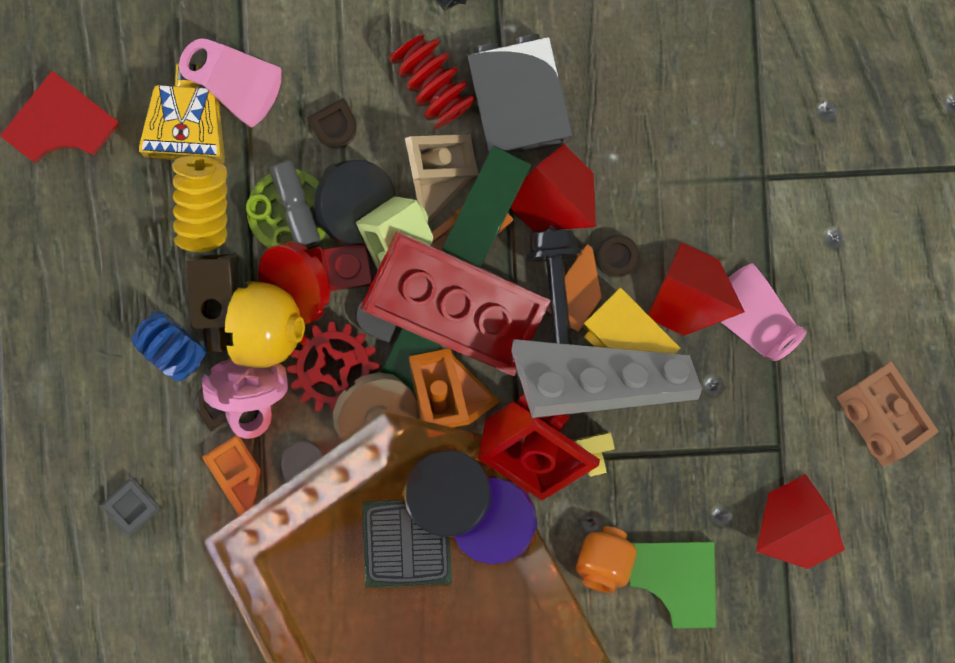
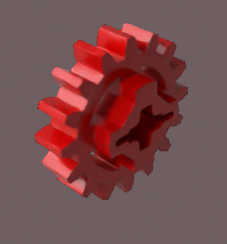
(315, 376)

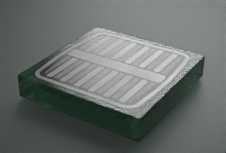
(400, 551)

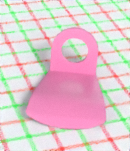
(235, 78)
(765, 321)

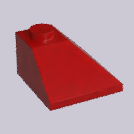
(532, 452)

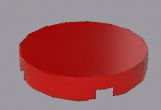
(298, 275)

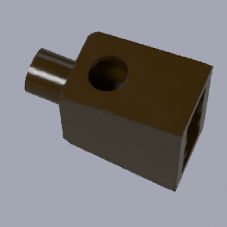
(211, 279)

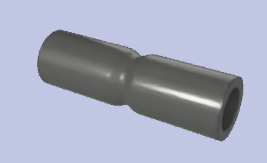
(293, 199)

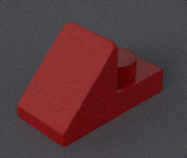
(345, 266)

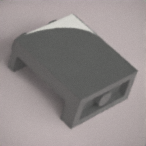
(519, 95)

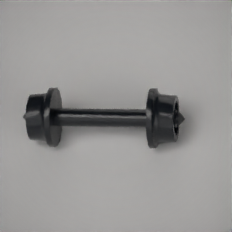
(554, 247)

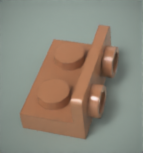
(887, 415)

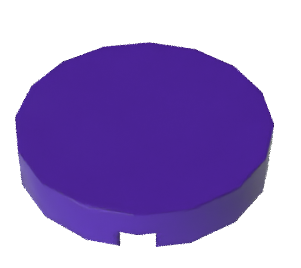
(506, 527)

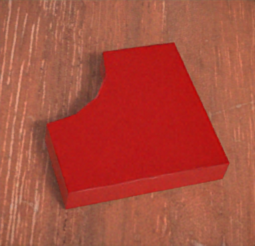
(58, 119)

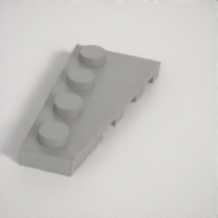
(589, 378)

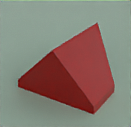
(557, 194)
(694, 293)
(798, 525)

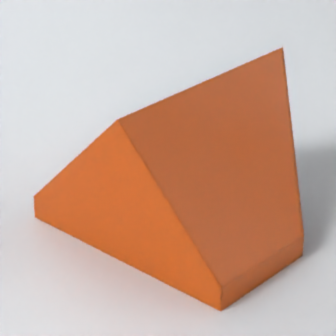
(448, 390)

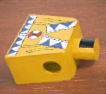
(182, 122)

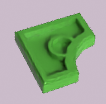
(682, 579)

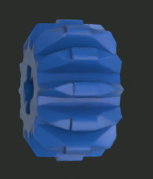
(168, 346)

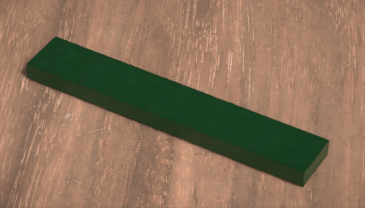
(468, 240)

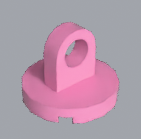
(243, 390)

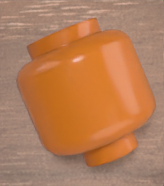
(606, 560)

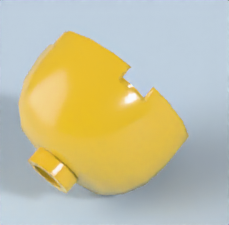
(263, 325)

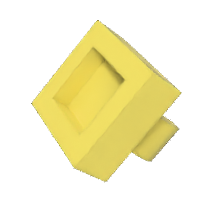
(596, 445)

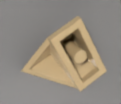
(440, 168)

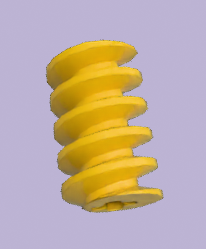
(200, 203)

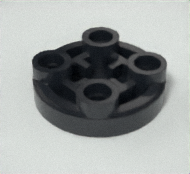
(347, 195)
(447, 493)

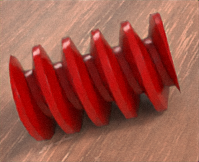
(431, 80)

